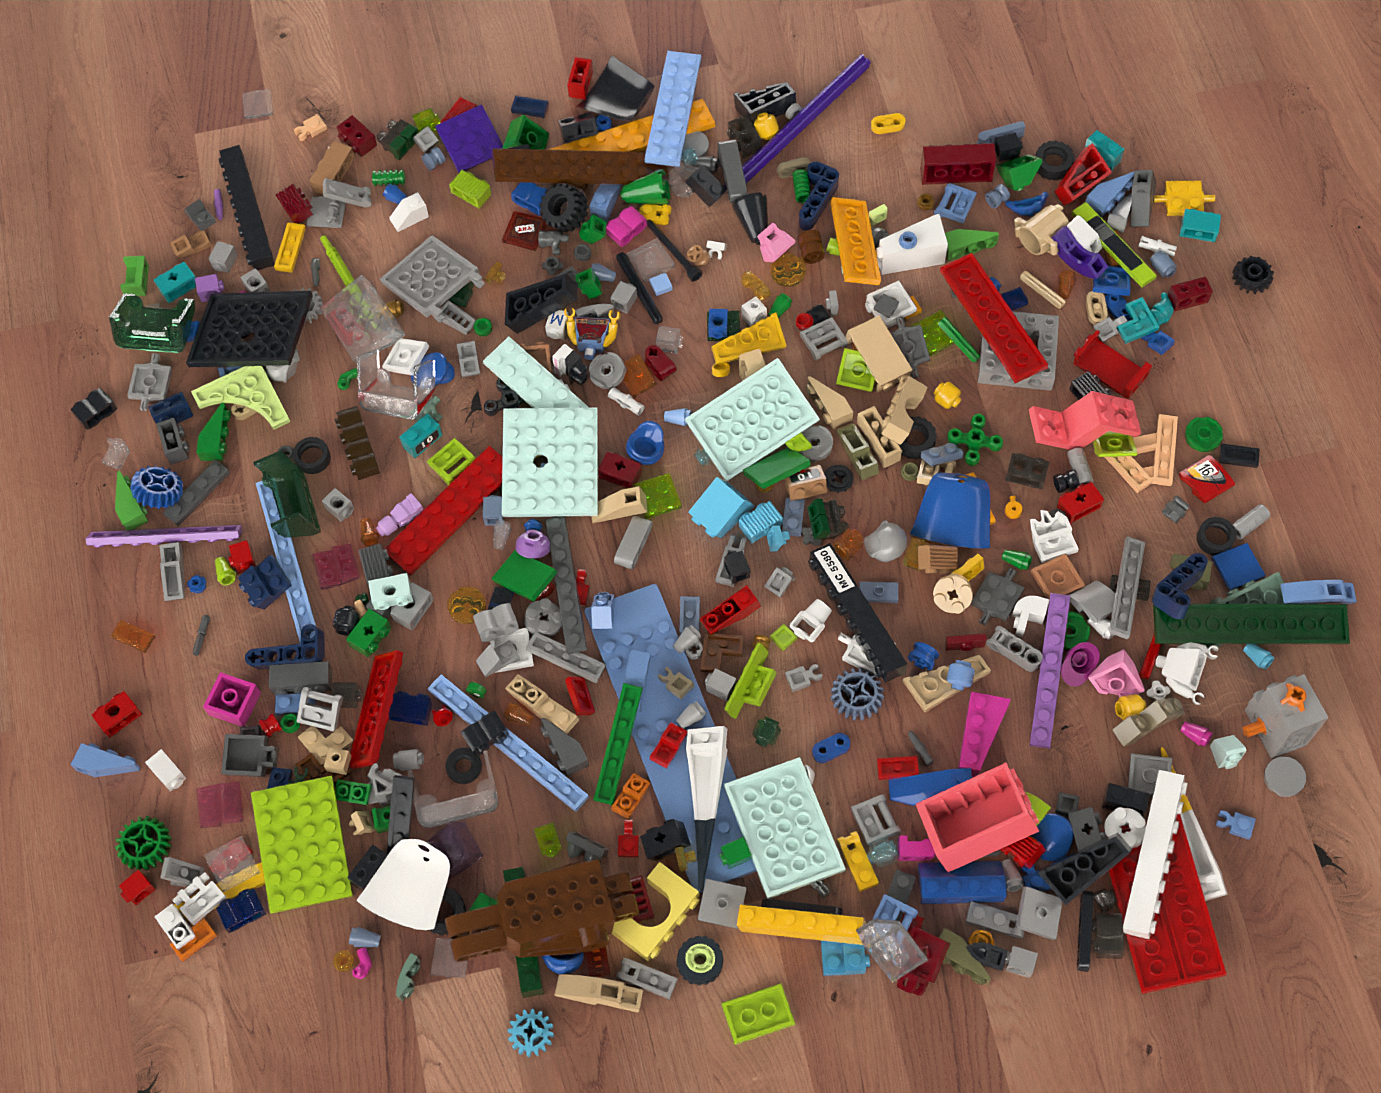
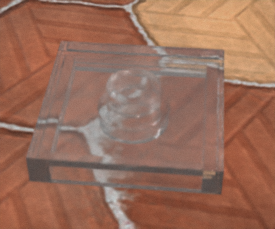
(650, 260)

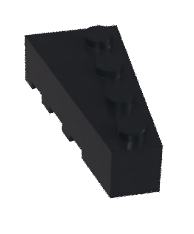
(1079, 870)

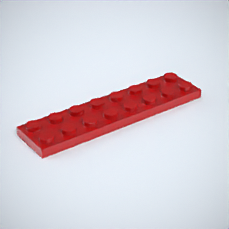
(993, 318)
(447, 512)

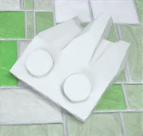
(1052, 536)

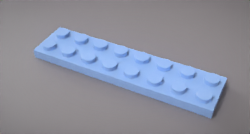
(673, 109)

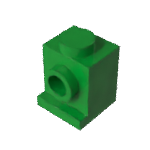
(589, 230)
(589, 283)
(380, 823)

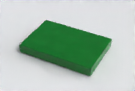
(776, 467)
(524, 576)

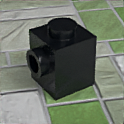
(1008, 147)

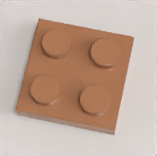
(1057, 577)

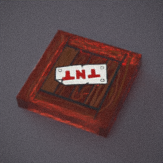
(524, 230)

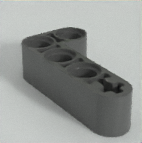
(732, 170)

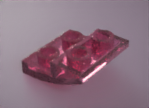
(335, 566)
(219, 804)

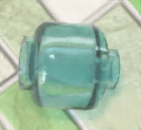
(882, 853)

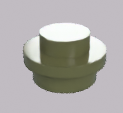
(909, 471)

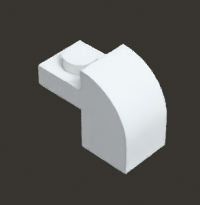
(1031, 609)

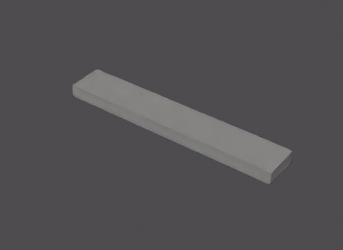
(1127, 588)

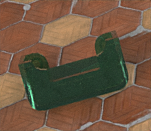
(151, 328)

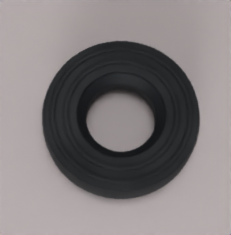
(467, 777)

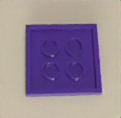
(469, 138)

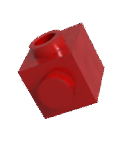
(241, 556)

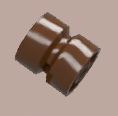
(811, 246)

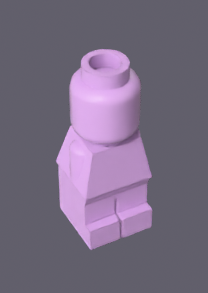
(401, 515)

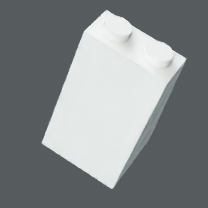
(929, 250)

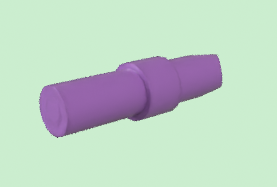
(218, 204)

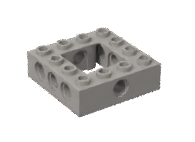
(1038, 327)

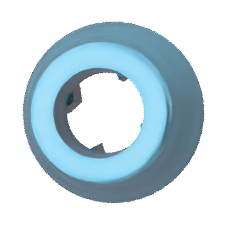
(1259, 656)

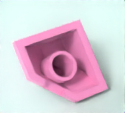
(1117, 676)

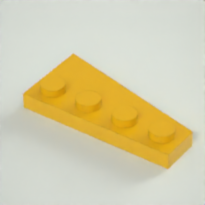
(763, 335)

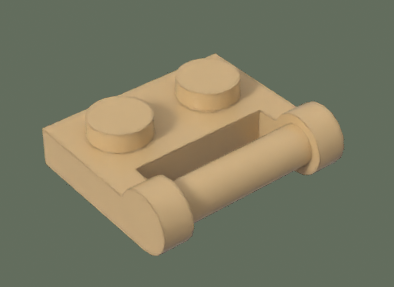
(926, 471)

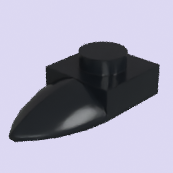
(988, 955)

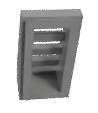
(448, 306)

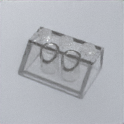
(891, 947)

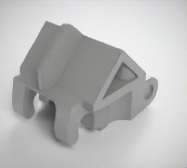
(381, 785)

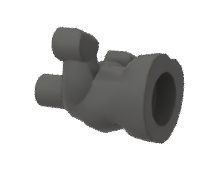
(553, 239)

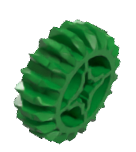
(144, 828)

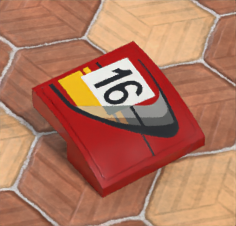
(1207, 479)

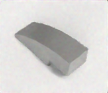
(172, 571)

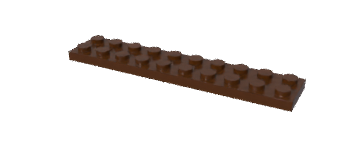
(571, 166)

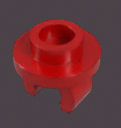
(442, 716)

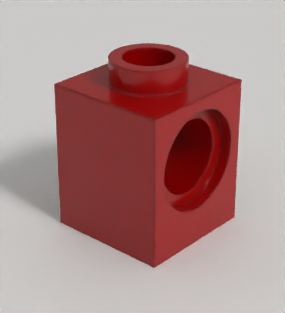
(136, 888)

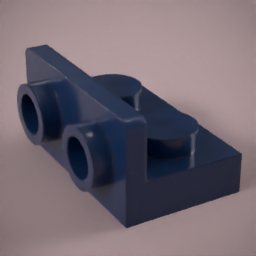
(171, 407)

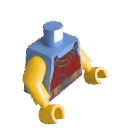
(591, 334)

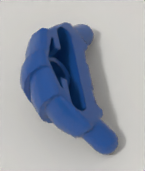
(1028, 206)

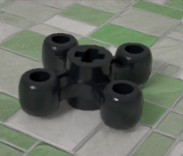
(492, 407)

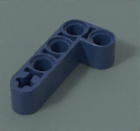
(825, 180)
(1169, 592)
(285, 652)

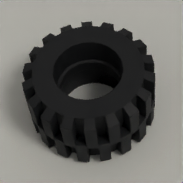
(552, 204)

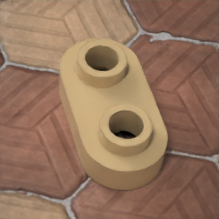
(1096, 309)

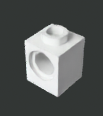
(753, 311)

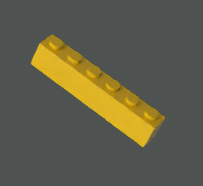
(799, 924)

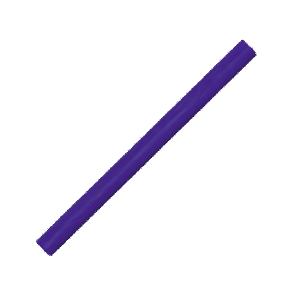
(804, 117)

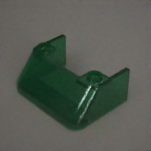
(291, 496)

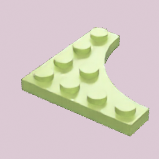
(245, 387)

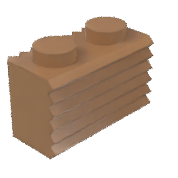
(937, 558)

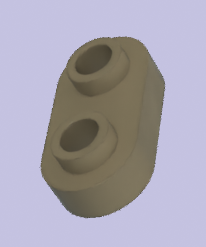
(787, 168)

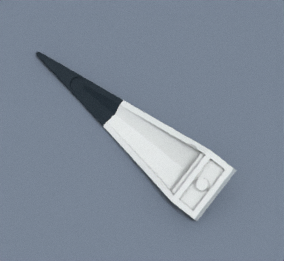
(706, 763)

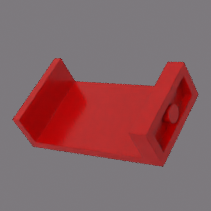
(1110, 366)

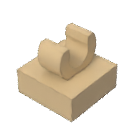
(363, 822)

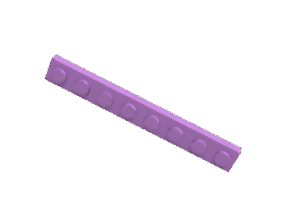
(170, 535)
(1050, 671)

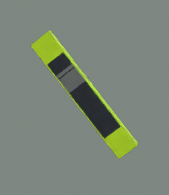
(1116, 246)

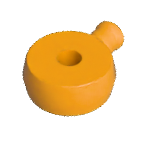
(1011, 506)

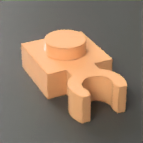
(312, 126)

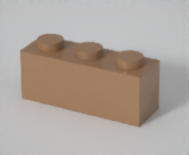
(332, 166)

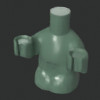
(431, 410)

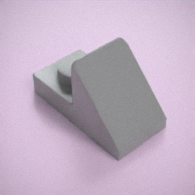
(497, 658)
(180, 872)

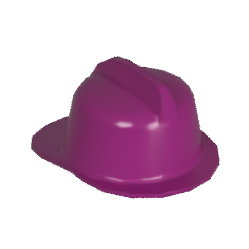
(1079, 663)

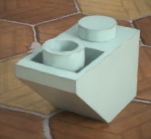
(1227, 751)

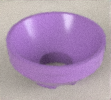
(532, 547)

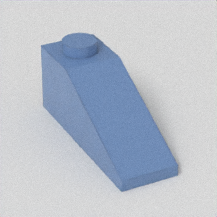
(605, 200)

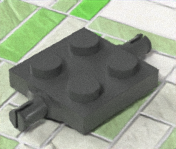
(911, 344)
(997, 596)

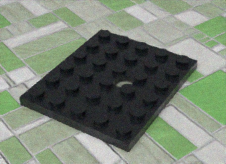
(229, 317)

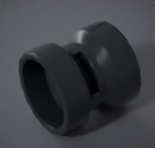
(1065, 481)

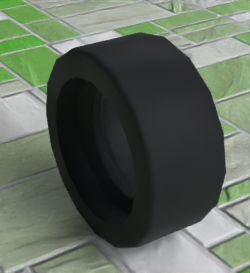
(305, 444)
(1216, 522)

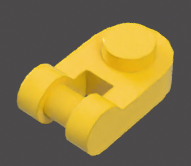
(650, 212)

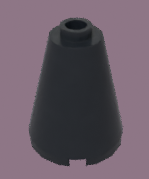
(752, 214)

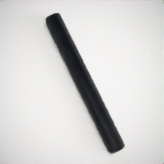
(641, 290)

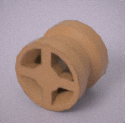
(698, 255)

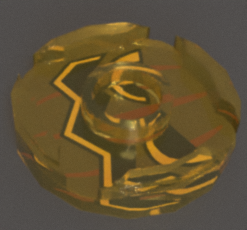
(788, 270)
(465, 604)

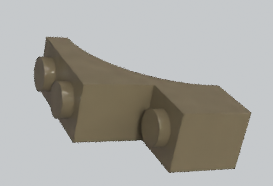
(1151, 718)

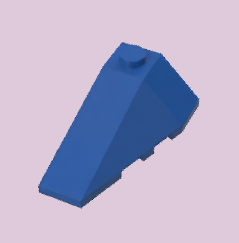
(919, 787)

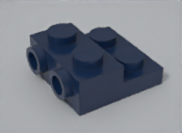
(264, 583)

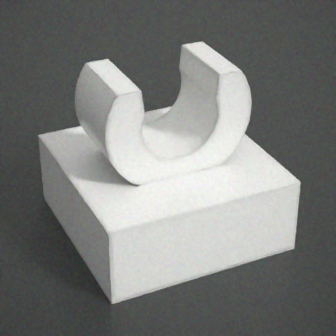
(716, 246)

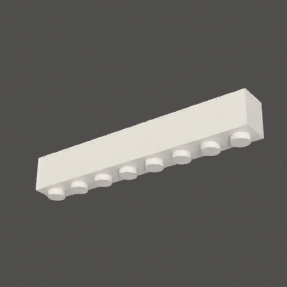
(1154, 854)

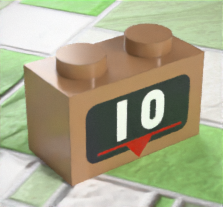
(806, 483)

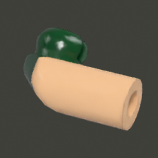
(359, 604)

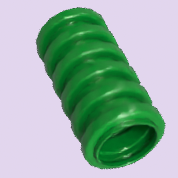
(391, 177)
(801, 185)

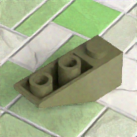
(962, 960)

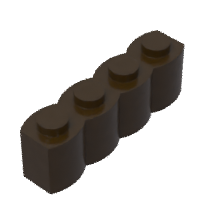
(357, 442)

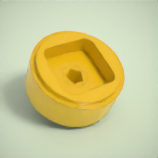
(720, 370)

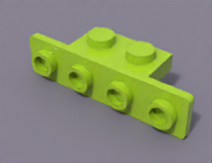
(752, 684)

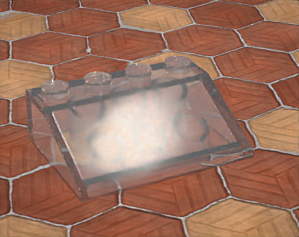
(362, 318)

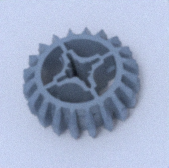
(863, 698)

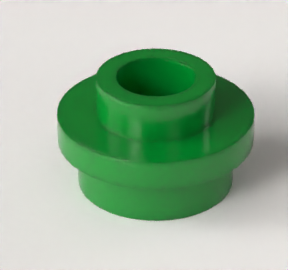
(289, 718)

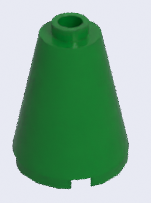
(648, 190)

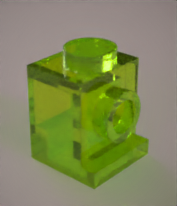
(426, 118)
(544, 834)

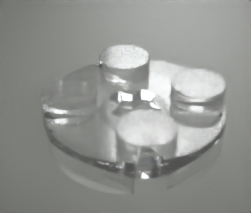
(675, 179)

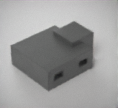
(248, 755)

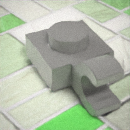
(1109, 328)

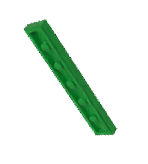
(618, 744)

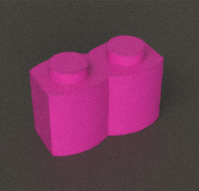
(626, 226)

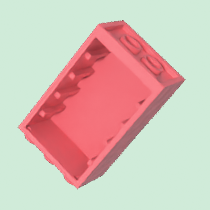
(978, 817)

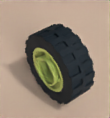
(695, 972)

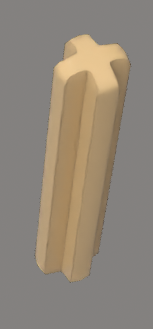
(1042, 289)

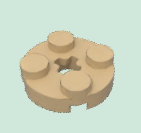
(963, 590)

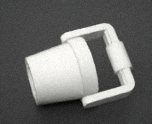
(815, 616)

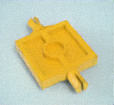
(1183, 195)

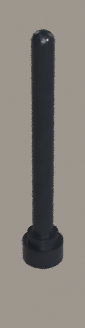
(693, 272)

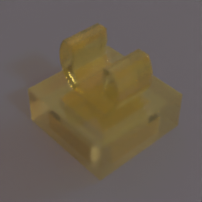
(495, 274)
(684, 858)

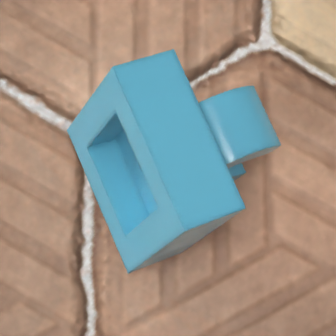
(777, 538)

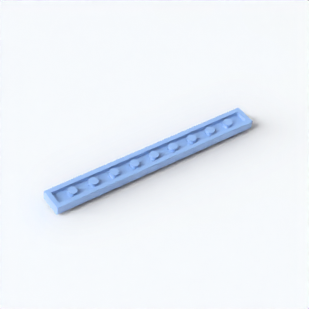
(288, 561)
(512, 746)

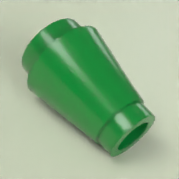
(781, 305)
(1017, 558)

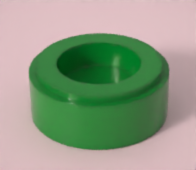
(483, 327)
(476, 690)

